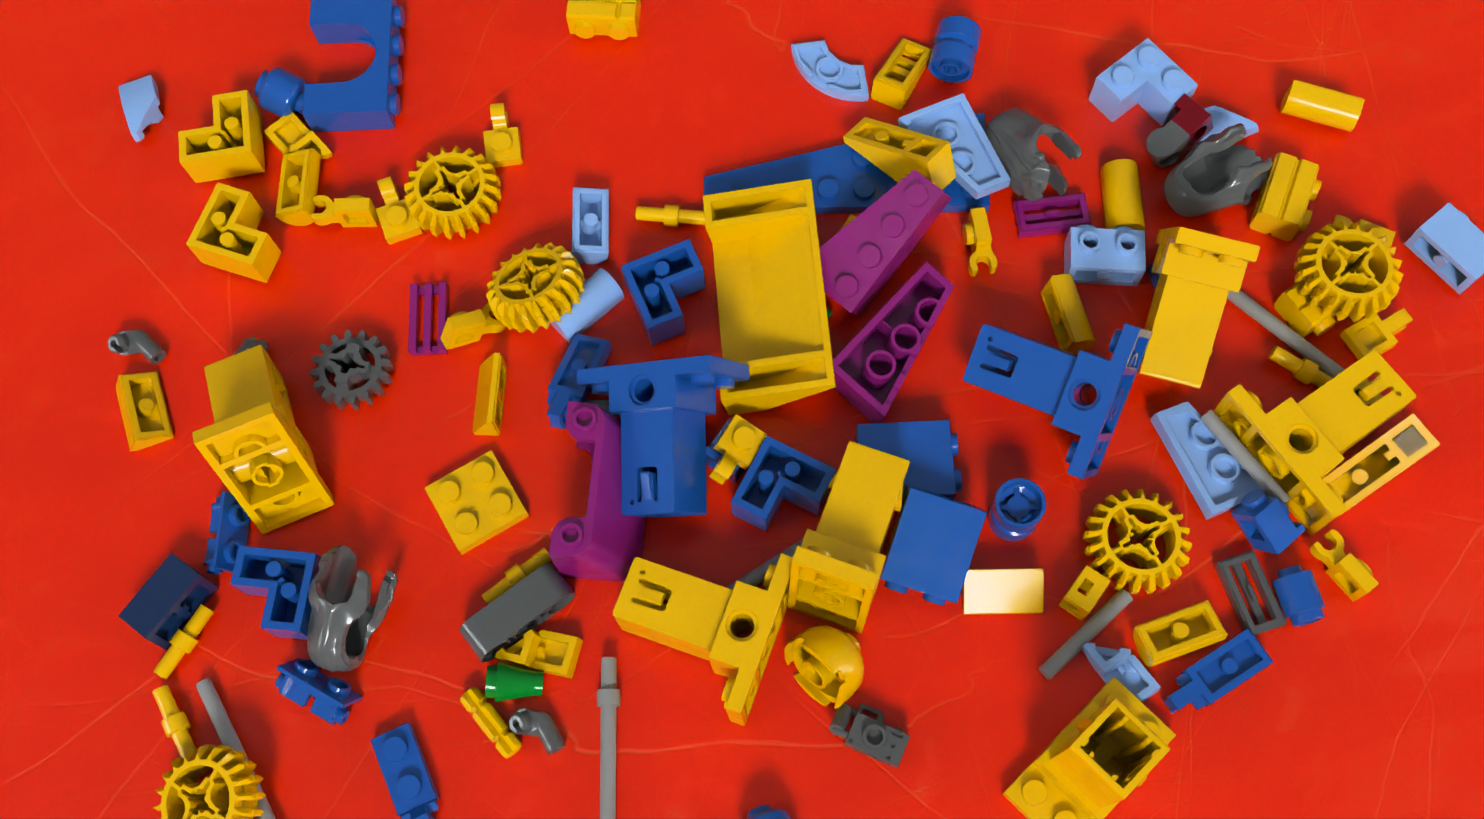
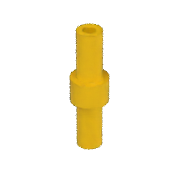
(670, 215)
(1303, 370)
(516, 574)
(183, 641)
(175, 722)

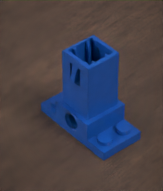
(1059, 384)
(664, 428)

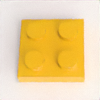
(476, 502)

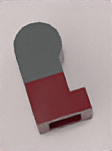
(1180, 134)

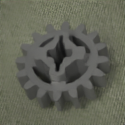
(359, 382)

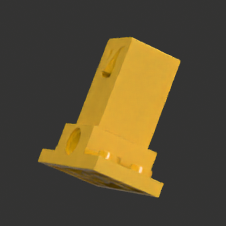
(1190, 300)
(1308, 438)
(258, 444)
(841, 560)
(705, 621)
(1093, 759)

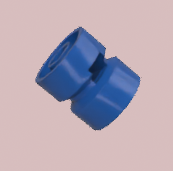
(954, 49)
(1016, 509)

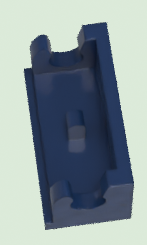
(167, 601)

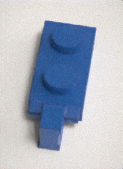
(581, 354)
(1219, 672)
(406, 773)

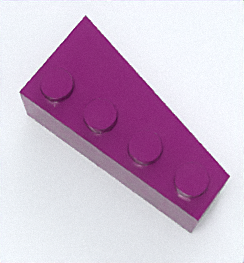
(878, 240)
(882, 353)

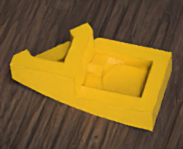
(292, 135)
(544, 652)

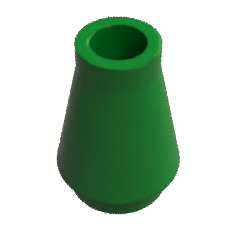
(512, 682)

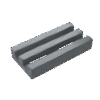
(1236, 599)

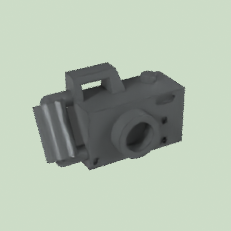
(870, 735)

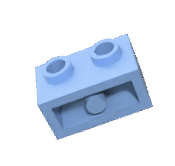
(1450, 247)
(1105, 255)

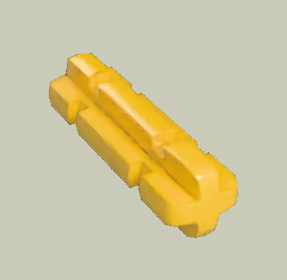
(491, 722)

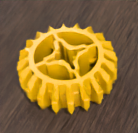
(439, 208)
(535, 287)
(1358, 292)
(1163, 523)
(224, 795)

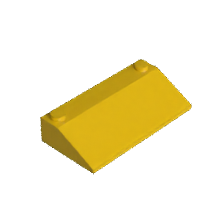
(770, 294)

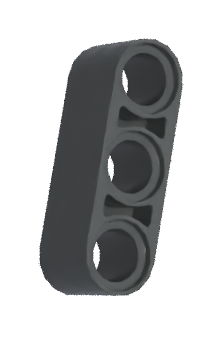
(517, 612)

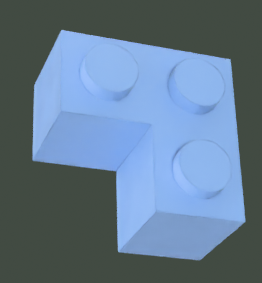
(1142, 78)

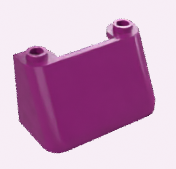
(605, 540)

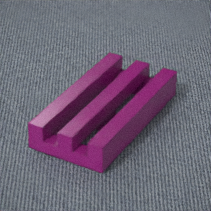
(1049, 227)
(414, 318)

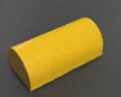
(1322, 105)
(298, 187)
(1121, 195)
(1067, 314)
(1178, 633)

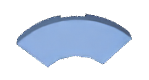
(828, 73)

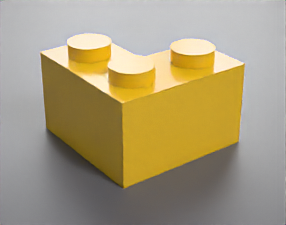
(230, 146)
(229, 238)

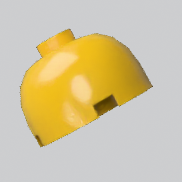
(827, 664)

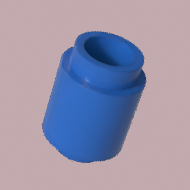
(1299, 596)

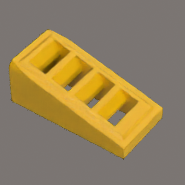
(894, 91)

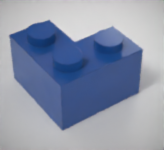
(656, 285)
(777, 475)
(284, 580)

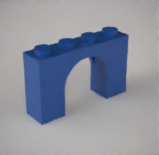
(371, 98)

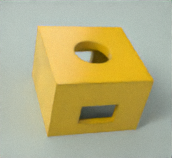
(1094, 586)

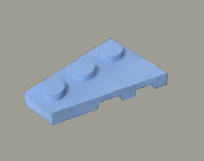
(973, 155)
(1203, 462)

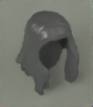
(1014, 141)
(1215, 175)
(341, 610)

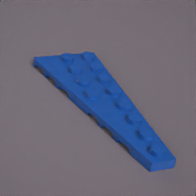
(840, 180)

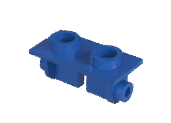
(232, 530)
(303, 679)

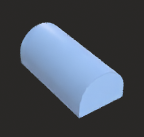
(590, 225)
(599, 297)

